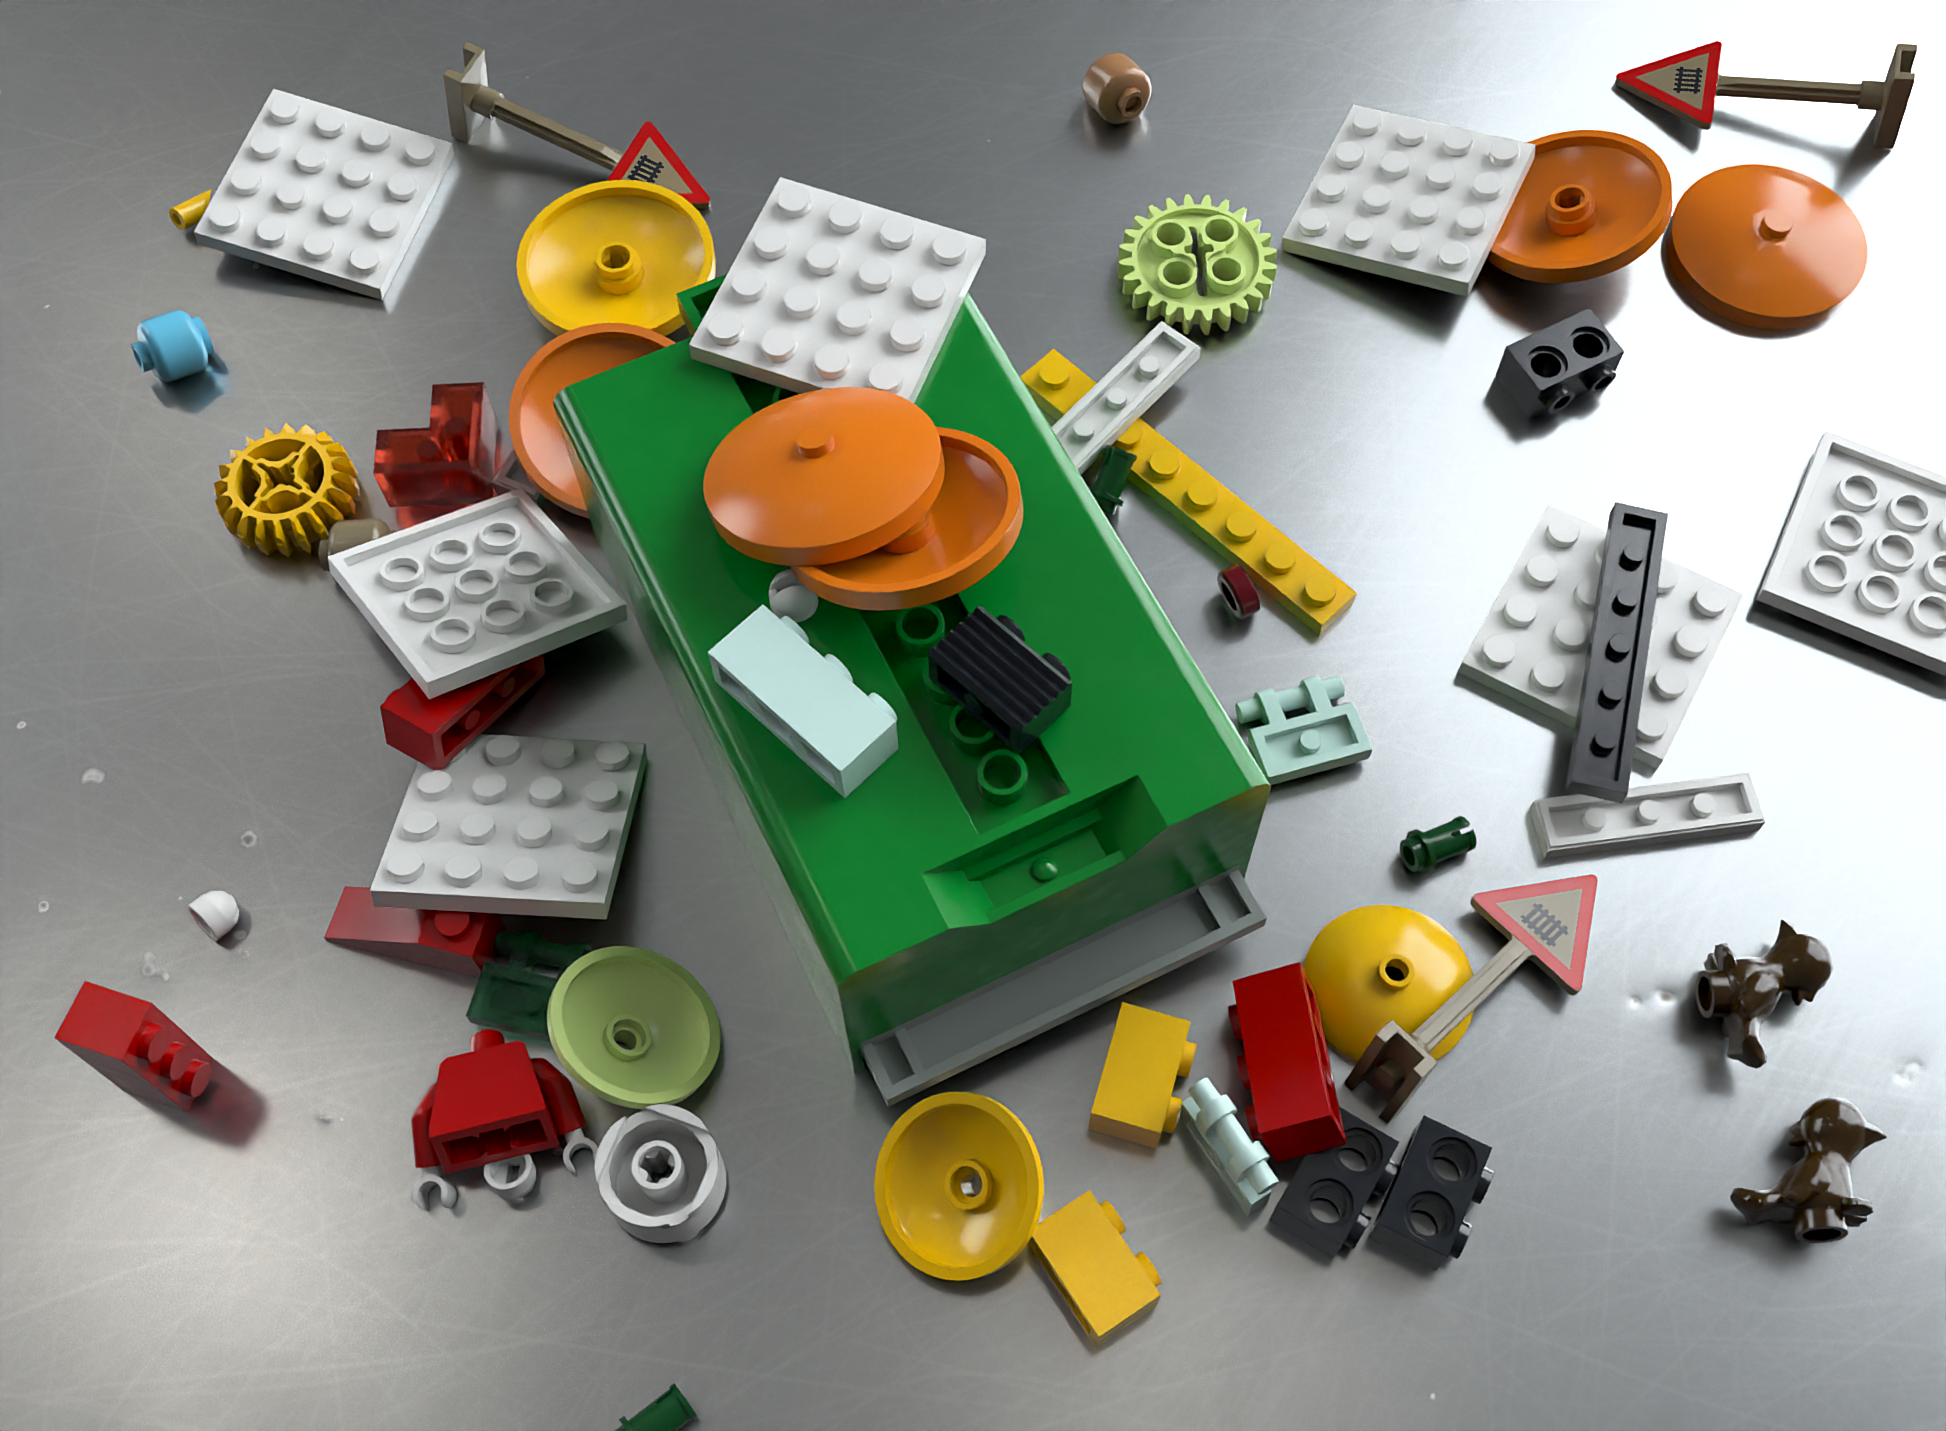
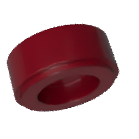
(1238, 591)

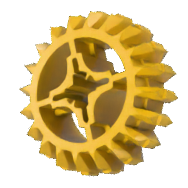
(283, 477)

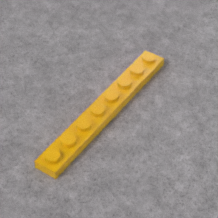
(1206, 505)

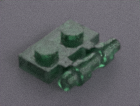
(513, 995)

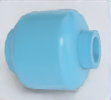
(172, 346)

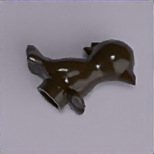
(1749, 987)
(1819, 1187)

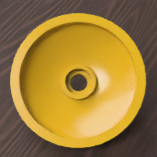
(1351, 981)
(928, 1192)

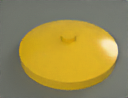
(614, 257)

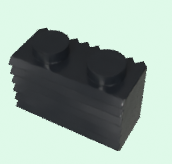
(1000, 678)

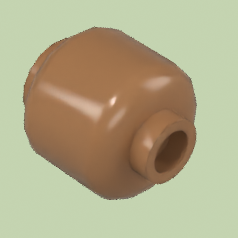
(1117, 88)

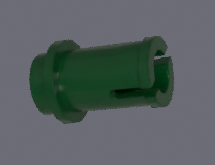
(1112, 478)
(1426, 848)
(665, 1413)

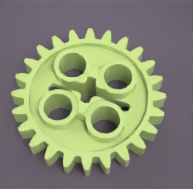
(1163, 272)

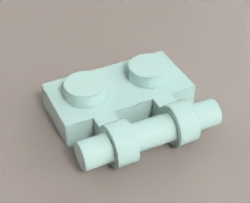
(1308, 742)
(1227, 1146)

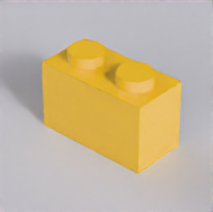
(1140, 1076)
(1095, 1267)

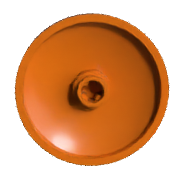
(1584, 208)
(1766, 246)
(556, 365)
(824, 476)
(947, 549)

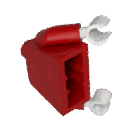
(490, 1110)

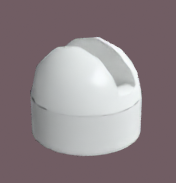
(791, 597)
(214, 913)
(500, 1177)

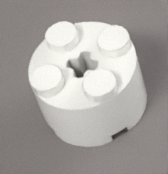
(647, 1144)

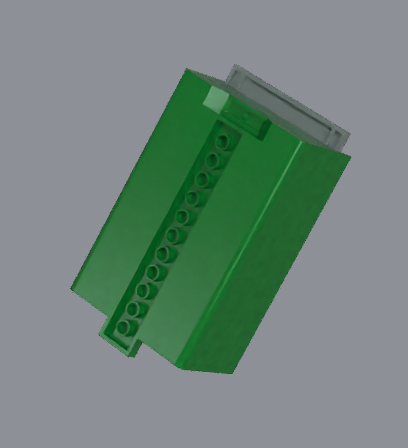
(960, 880)

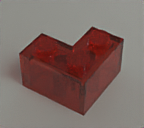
(444, 461)

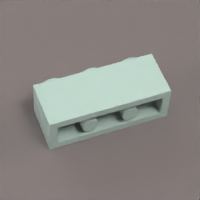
(805, 699)

